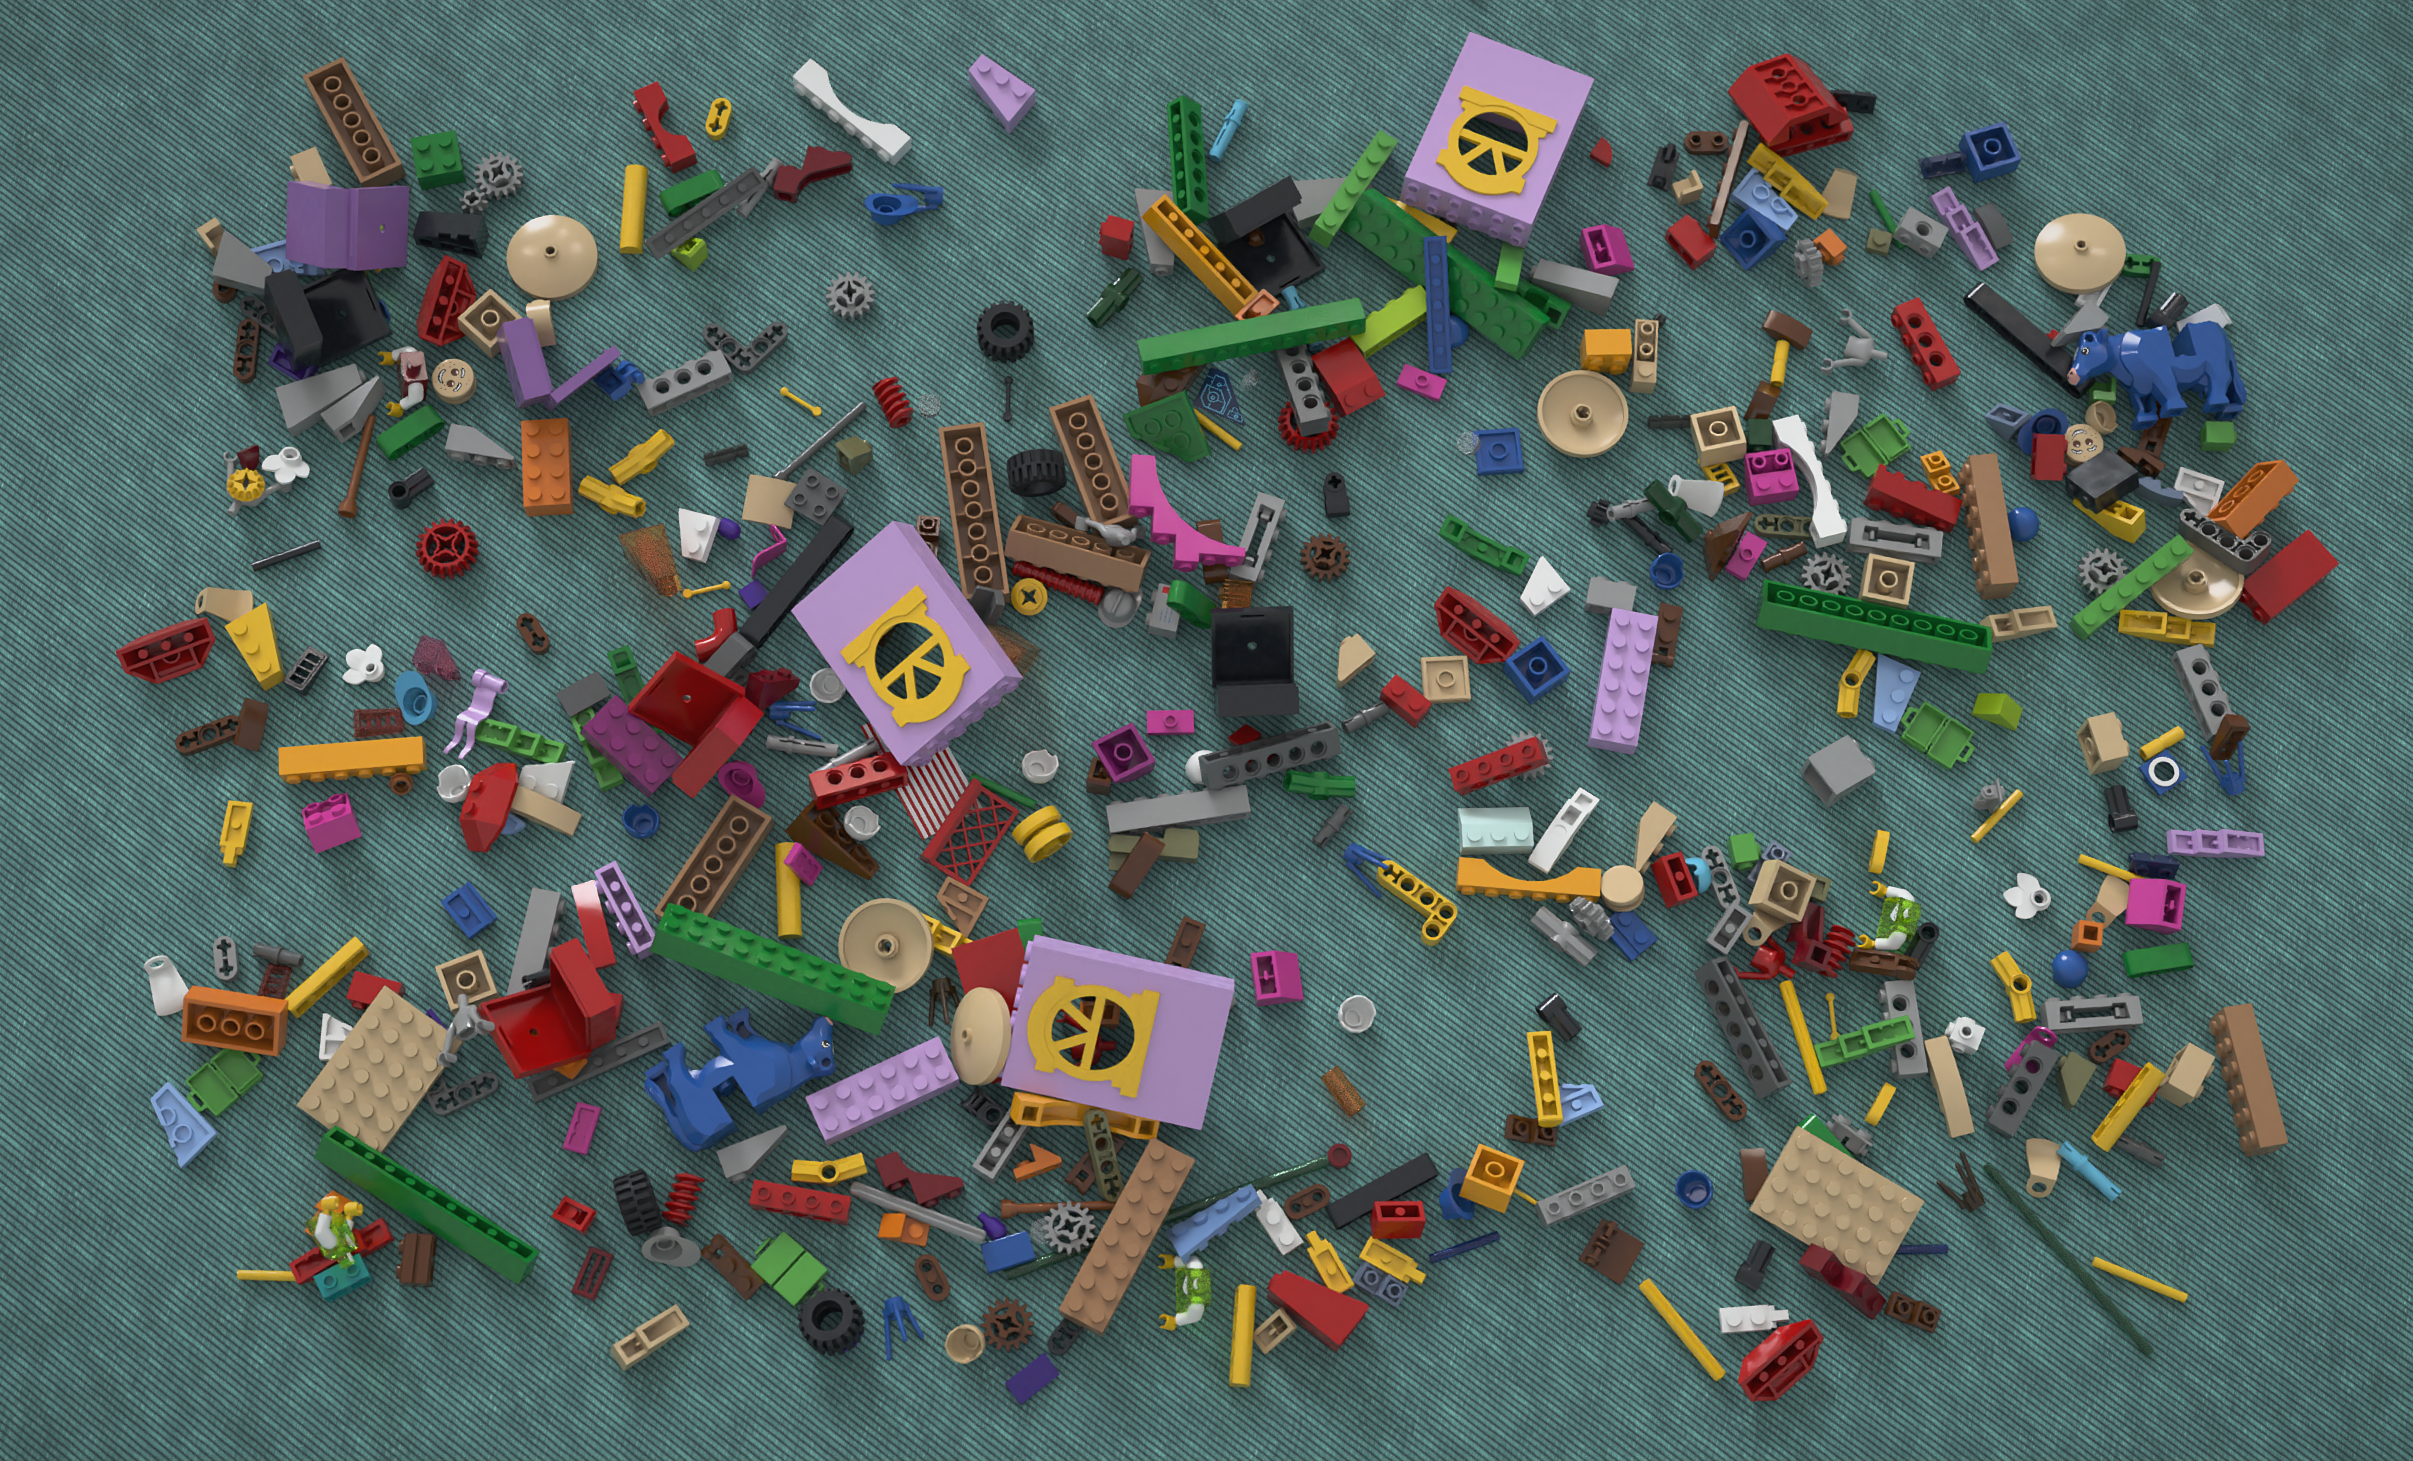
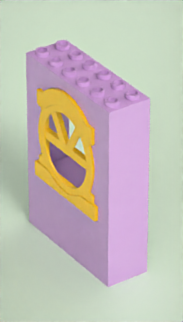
(1515, 94)
(896, 583)
(1175, 1021)

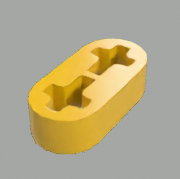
(714, 117)
(1878, 851)
(1880, 1104)

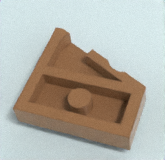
(962, 904)

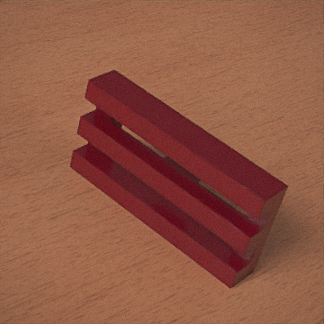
(609, 1257)

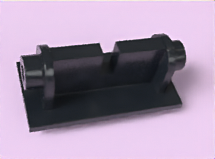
(1855, 102)
(1664, 167)

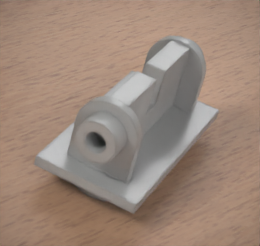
(1990, 797)
(1857, 1138)

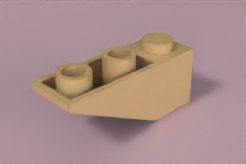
(1644, 356)
(1650, 832)

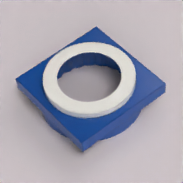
(2159, 786)

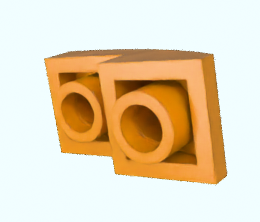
(1938, 473)

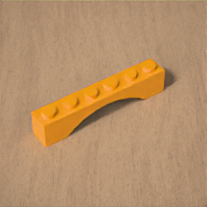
(1479, 877)
(1048, 1110)

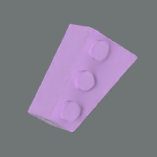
(1002, 91)

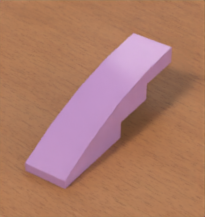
(1963, 229)
(2216, 844)

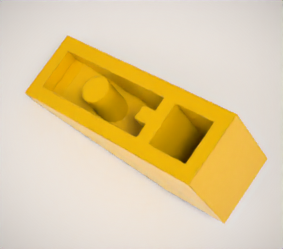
(2119, 519)

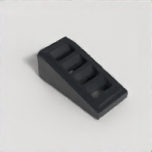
(304, 688)

